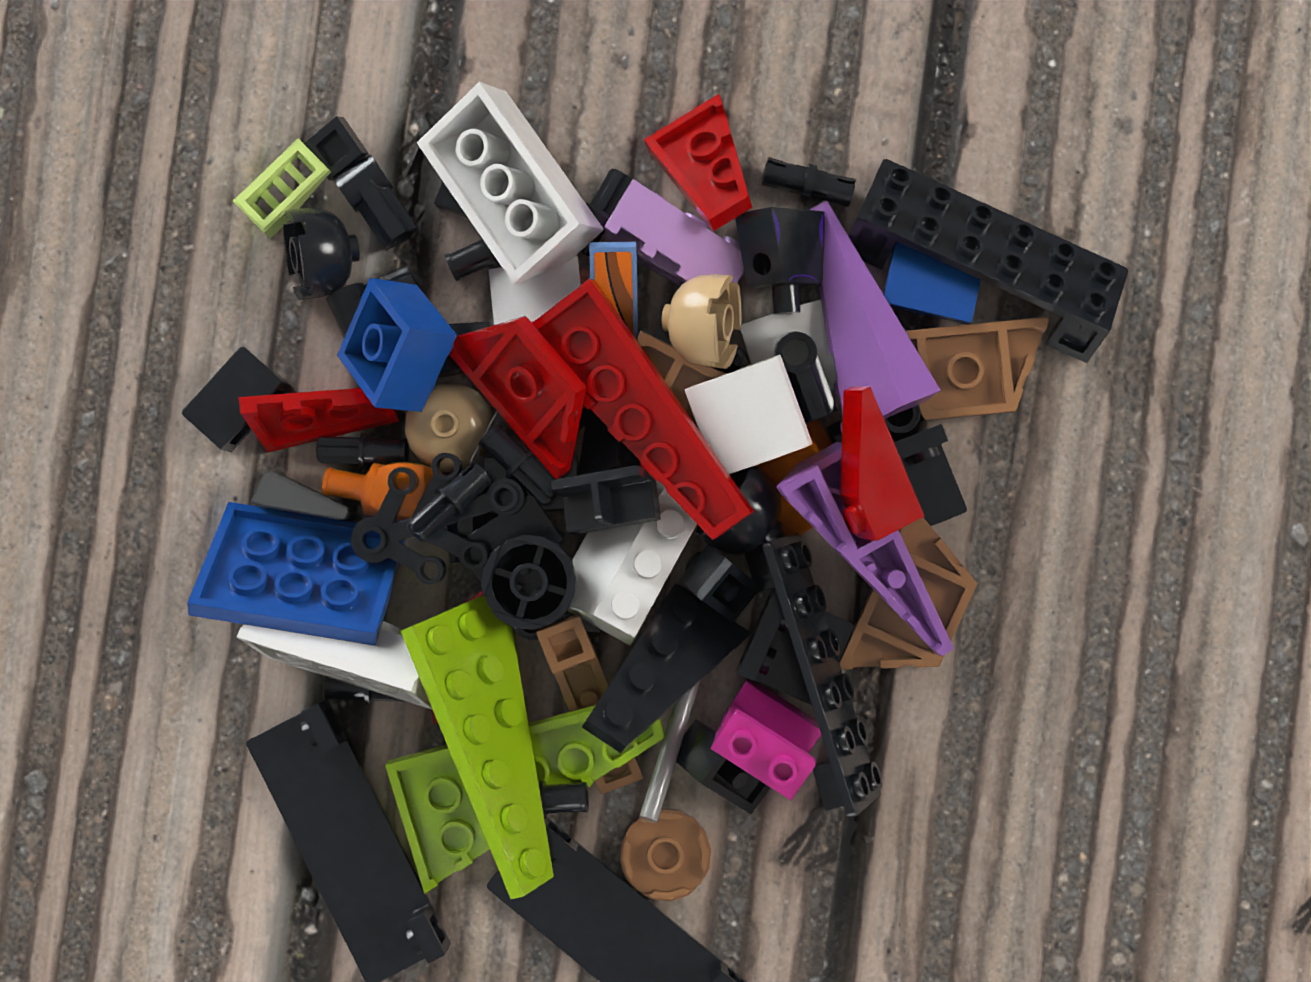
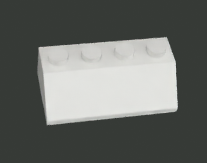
(509, 184)
(627, 567)
(378, 668)

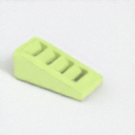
(260, 187)

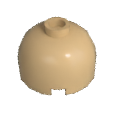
(703, 320)
(449, 423)

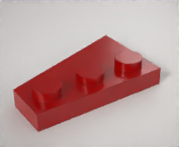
(703, 162)
(305, 416)

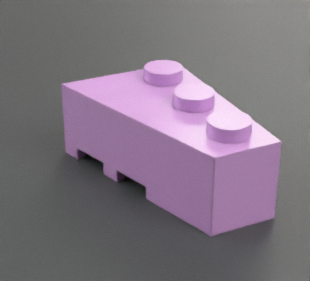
(671, 240)

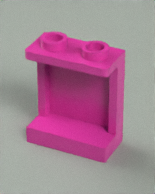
(768, 738)

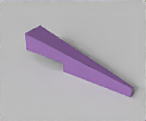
(864, 331)
(884, 564)

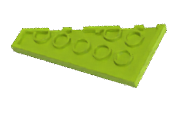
(479, 702)
(437, 808)

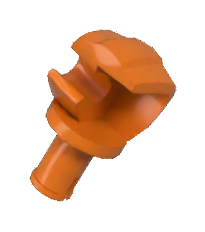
(373, 486)

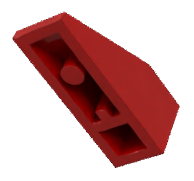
(872, 477)

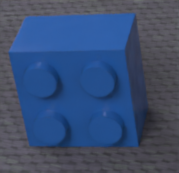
(396, 345)

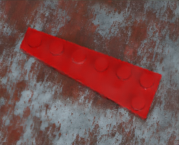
(641, 407)

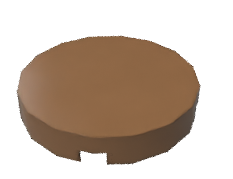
(667, 856)

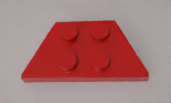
(526, 386)

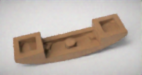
(581, 682)

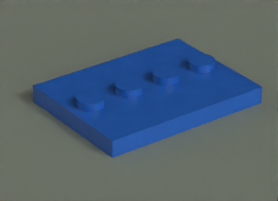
(293, 576)

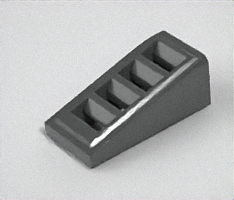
(286, 494)

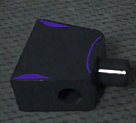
(782, 252)

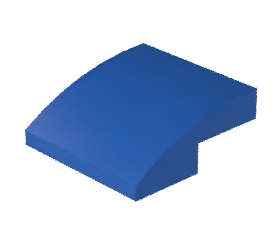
(929, 286)

